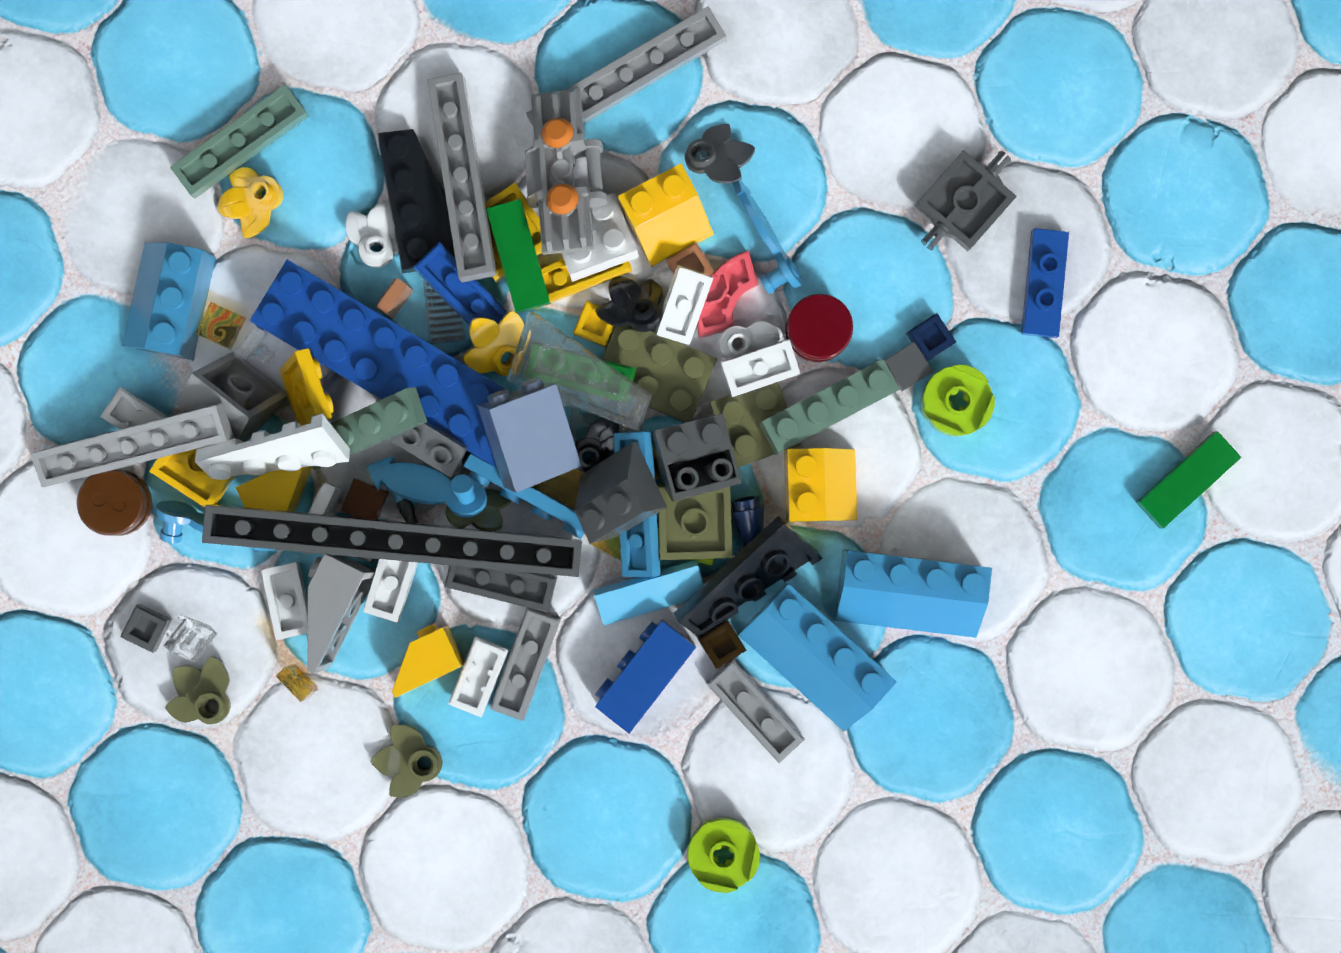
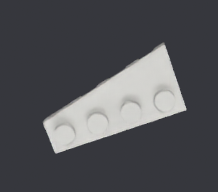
(287, 450)

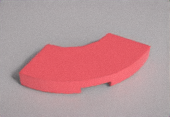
(727, 287)

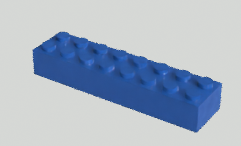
(376, 353)

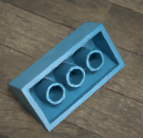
(912, 593)
(817, 657)

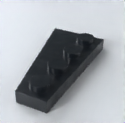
(414, 198)
(760, 564)

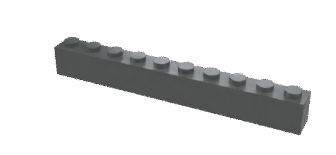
(390, 540)

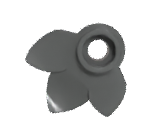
(720, 155)

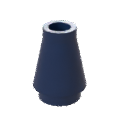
(748, 517)

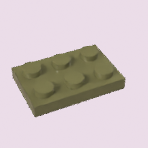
(664, 368)

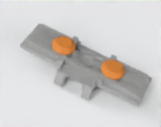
(550, 176)

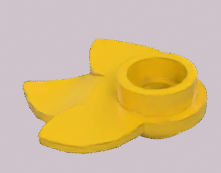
(245, 200)
(492, 341)

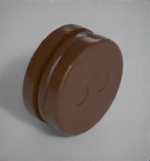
(114, 502)

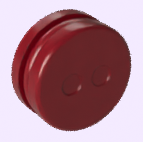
(819, 327)

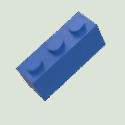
(643, 674)

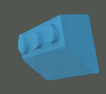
(169, 299)

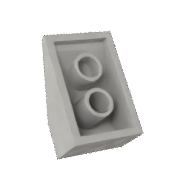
(333, 603)

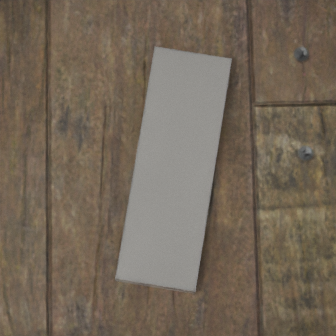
(525, 664)
(755, 711)

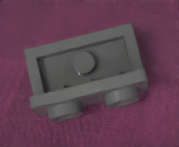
(434, 448)

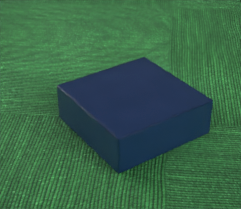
(931, 337)

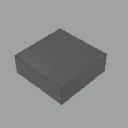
(908, 366)
(146, 628)

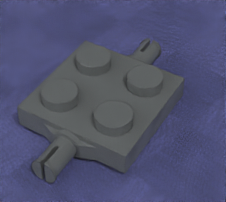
(965, 200)

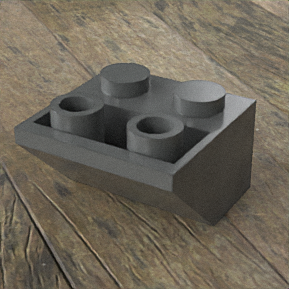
(695, 457)

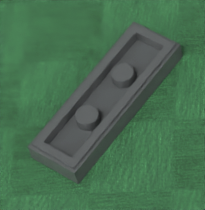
(513, 587)

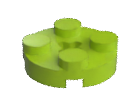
(976, 392)
(736, 871)

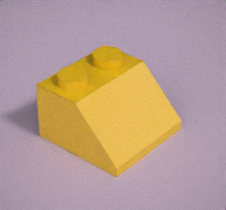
(665, 215)
(820, 485)

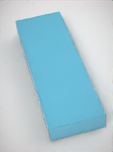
(648, 594)

